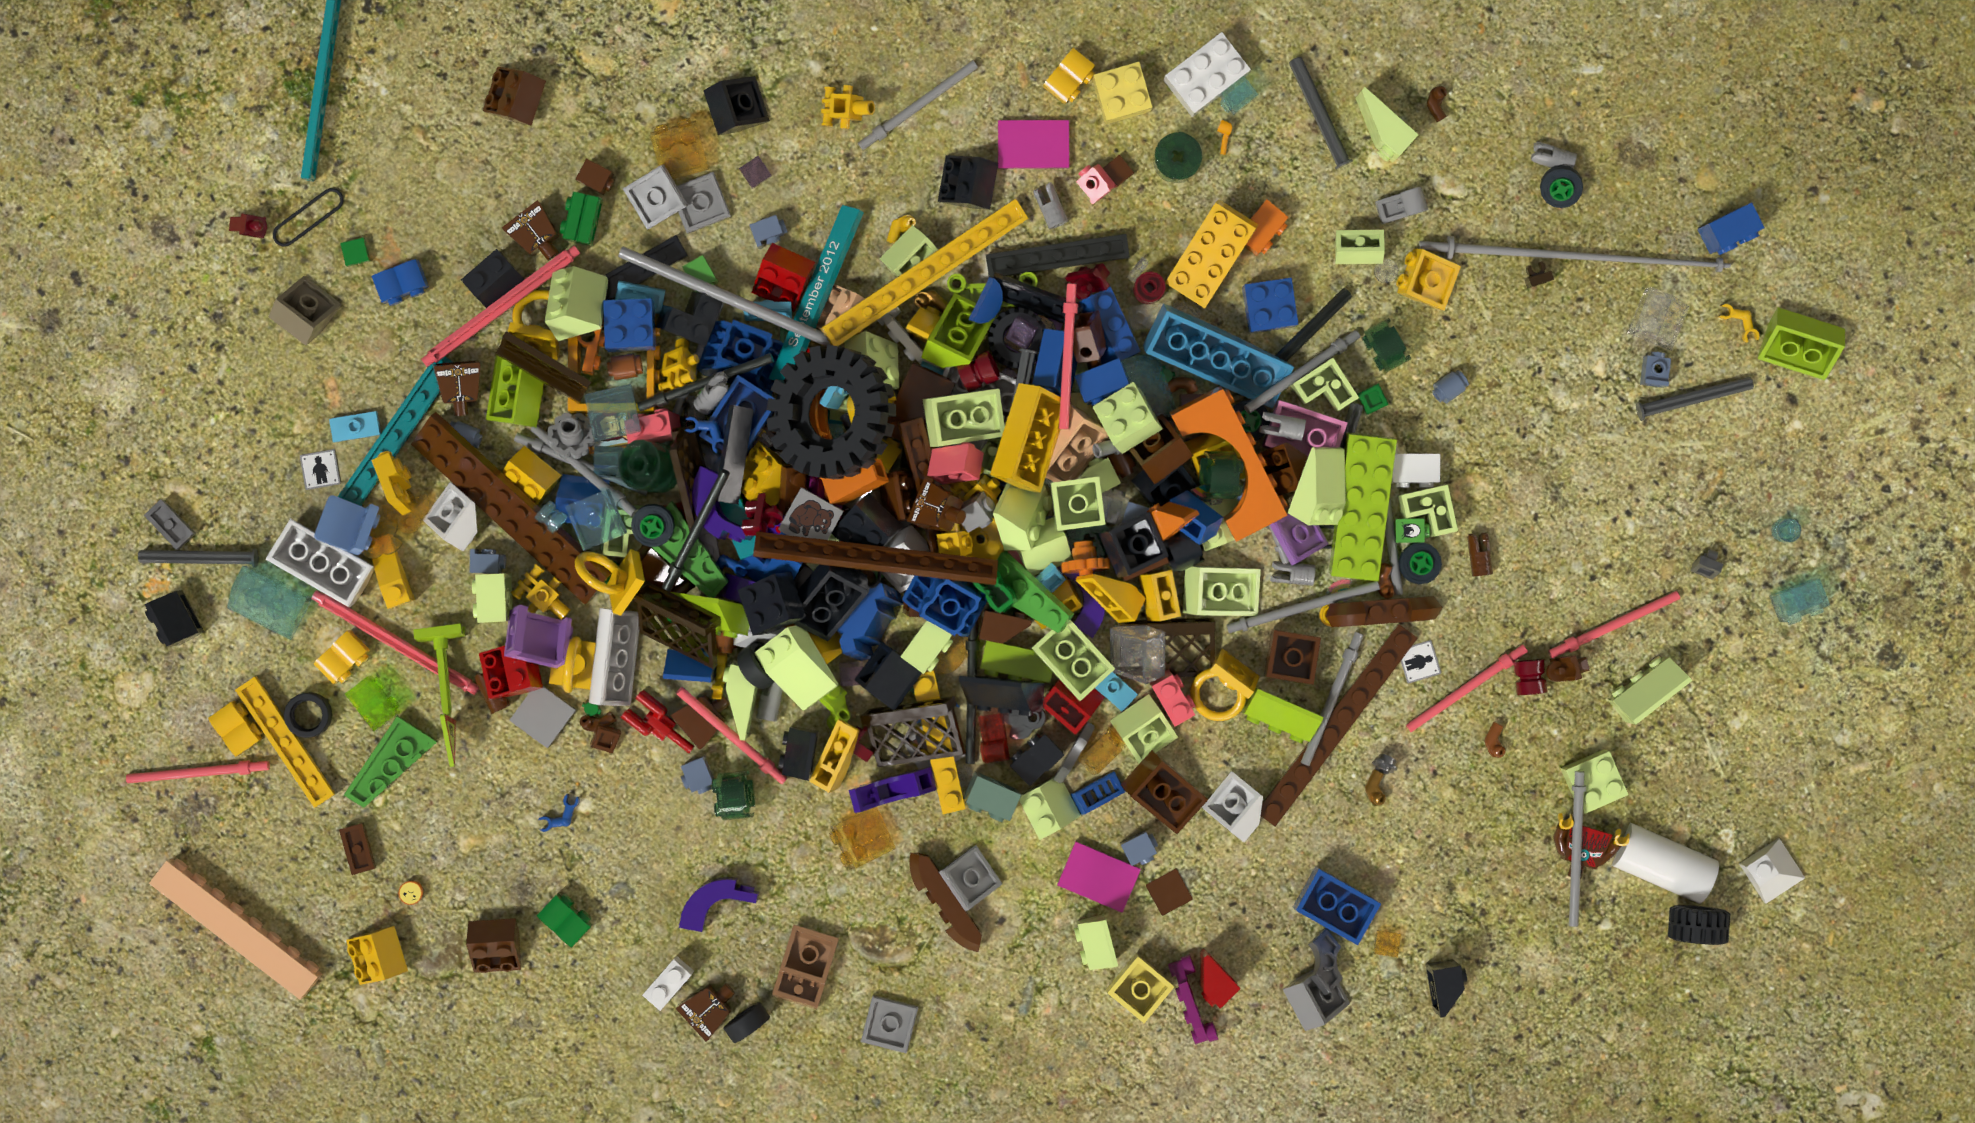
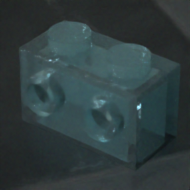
(1800, 600)

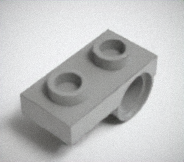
(1401, 205)

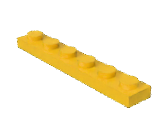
(285, 742)
(943, 769)

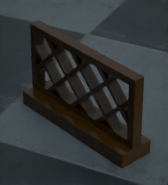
(542, 367)
(686, 461)
(682, 615)
(1183, 627)
(913, 711)

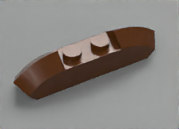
(1383, 611)
(926, 875)

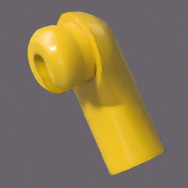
(899, 226)

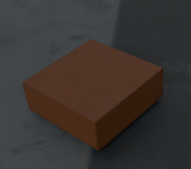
(1118, 170)
(605, 738)

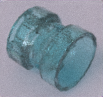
(555, 521)
(1786, 530)

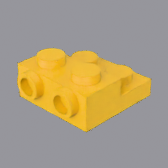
(1427, 278)
(394, 480)

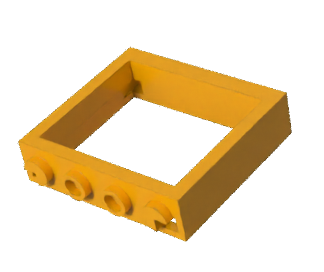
(653, 374)

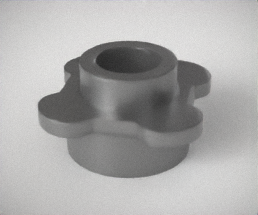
(1385, 764)

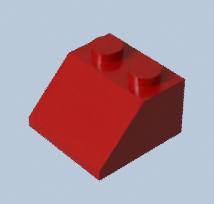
(1215, 982)

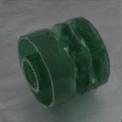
(647, 466)

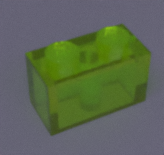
(373, 702)

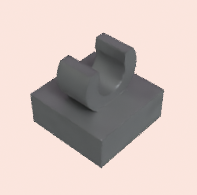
(1707, 565)

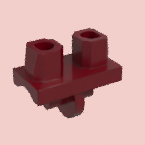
(1089, 280)
(763, 514)

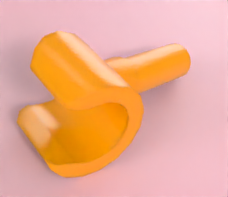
(1224, 128)

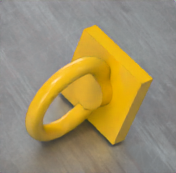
(533, 334)
(624, 580)
(577, 666)
(1234, 676)

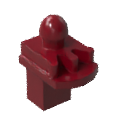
(249, 225)
(861, 750)

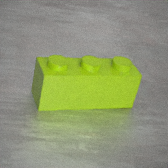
(1015, 662)

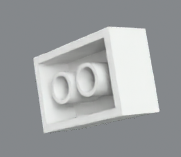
(1206, 74)

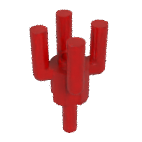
(655, 721)

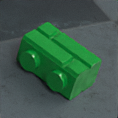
(581, 218)

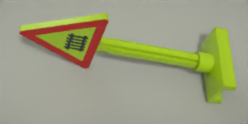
(440, 637)

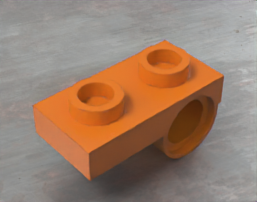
(592, 360)

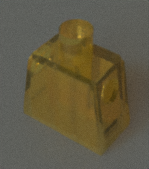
(1101, 752)

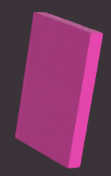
(1033, 144)
(1098, 876)

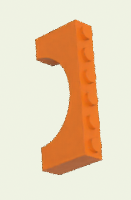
(847, 489)
(1259, 501)

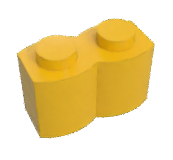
(1069, 76)
(342, 657)
(236, 728)

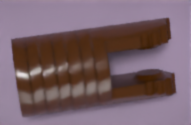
(1480, 561)
(493, 704)

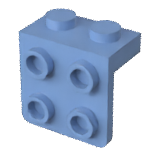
(346, 525)

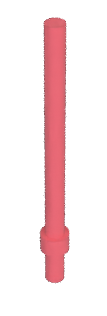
(1070, 308)
(1572, 644)
(1503, 662)
(765, 764)
(243, 768)

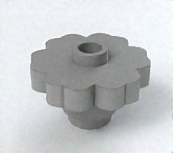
(570, 436)

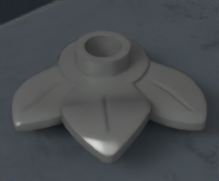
(1022, 725)

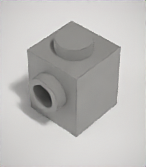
(978, 511)

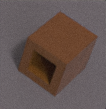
(595, 177)

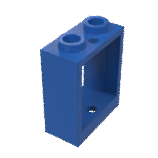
(1050, 360)

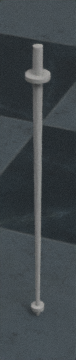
(1451, 248)

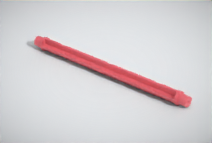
(500, 306)
(392, 640)

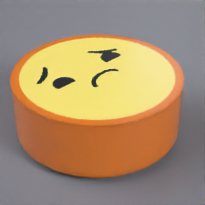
(411, 892)

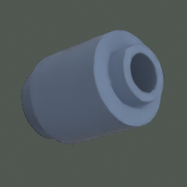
(1450, 386)
(469, 432)

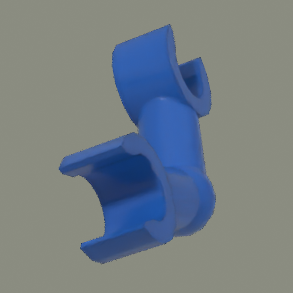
(711, 426)
(737, 566)
(565, 820)

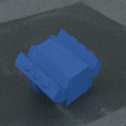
(736, 344)
(946, 603)
(869, 622)

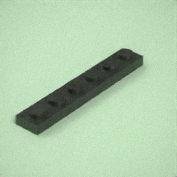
(1058, 255)

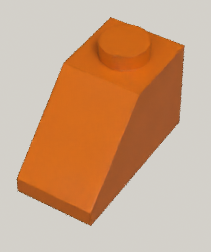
(1171, 518)

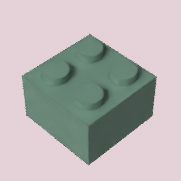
(991, 796)

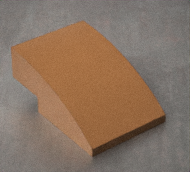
(805, 967)

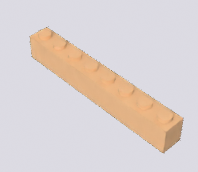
(236, 928)

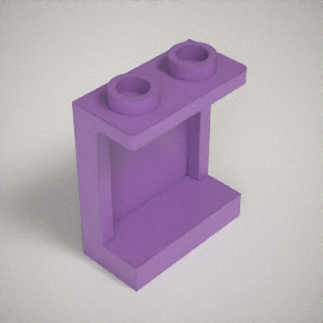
(537, 637)

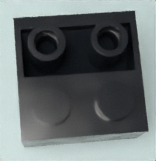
(968, 181)
(173, 619)
(888, 676)

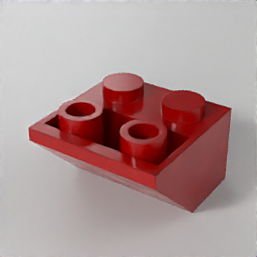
(783, 276)
(508, 675)
(1068, 709)

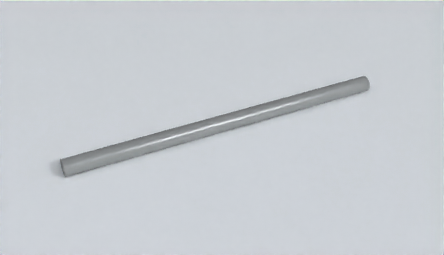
(723, 295)

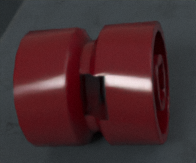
(1149, 288)
(979, 371)
(1530, 677)

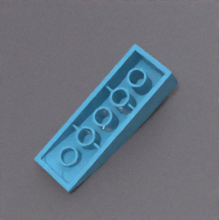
(1214, 354)

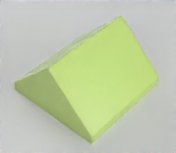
(1049, 548)

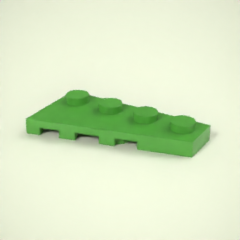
(699, 565)
(1032, 595)
(391, 757)

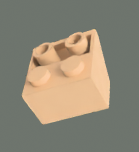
(838, 302)

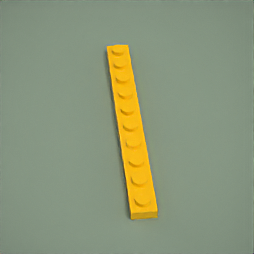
(924, 273)

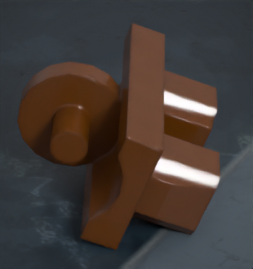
(1567, 668)

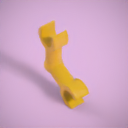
(1746, 317)
(717, 687)

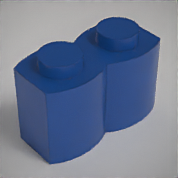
(400, 281)

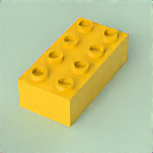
(1211, 253)
(1028, 438)

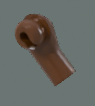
(1434, 102)
(590, 723)

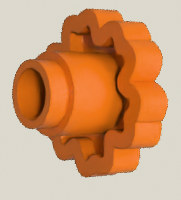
(1085, 560)

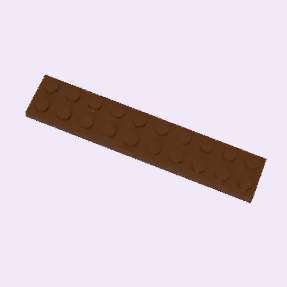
(505, 504)

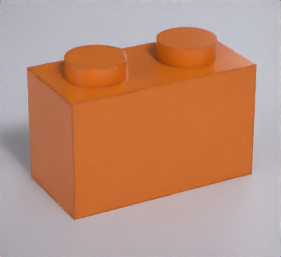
(1271, 222)

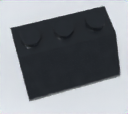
(1003, 694)

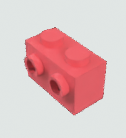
(656, 426)
(955, 463)
(1172, 698)

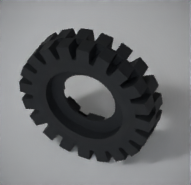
(792, 423)

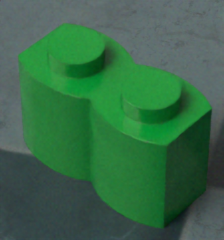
(999, 596)
(565, 919)

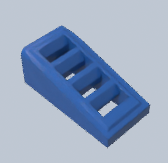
(1079, 802)

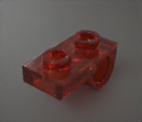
(994, 738)

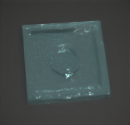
(612, 412)
(596, 519)

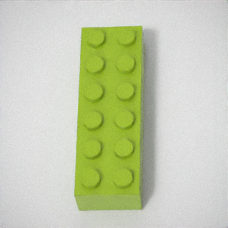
(1361, 530)

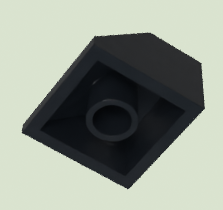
(736, 105)
(492, 278)
(1133, 545)
(799, 752)
(1445, 984)

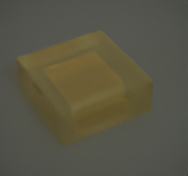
(1387, 943)

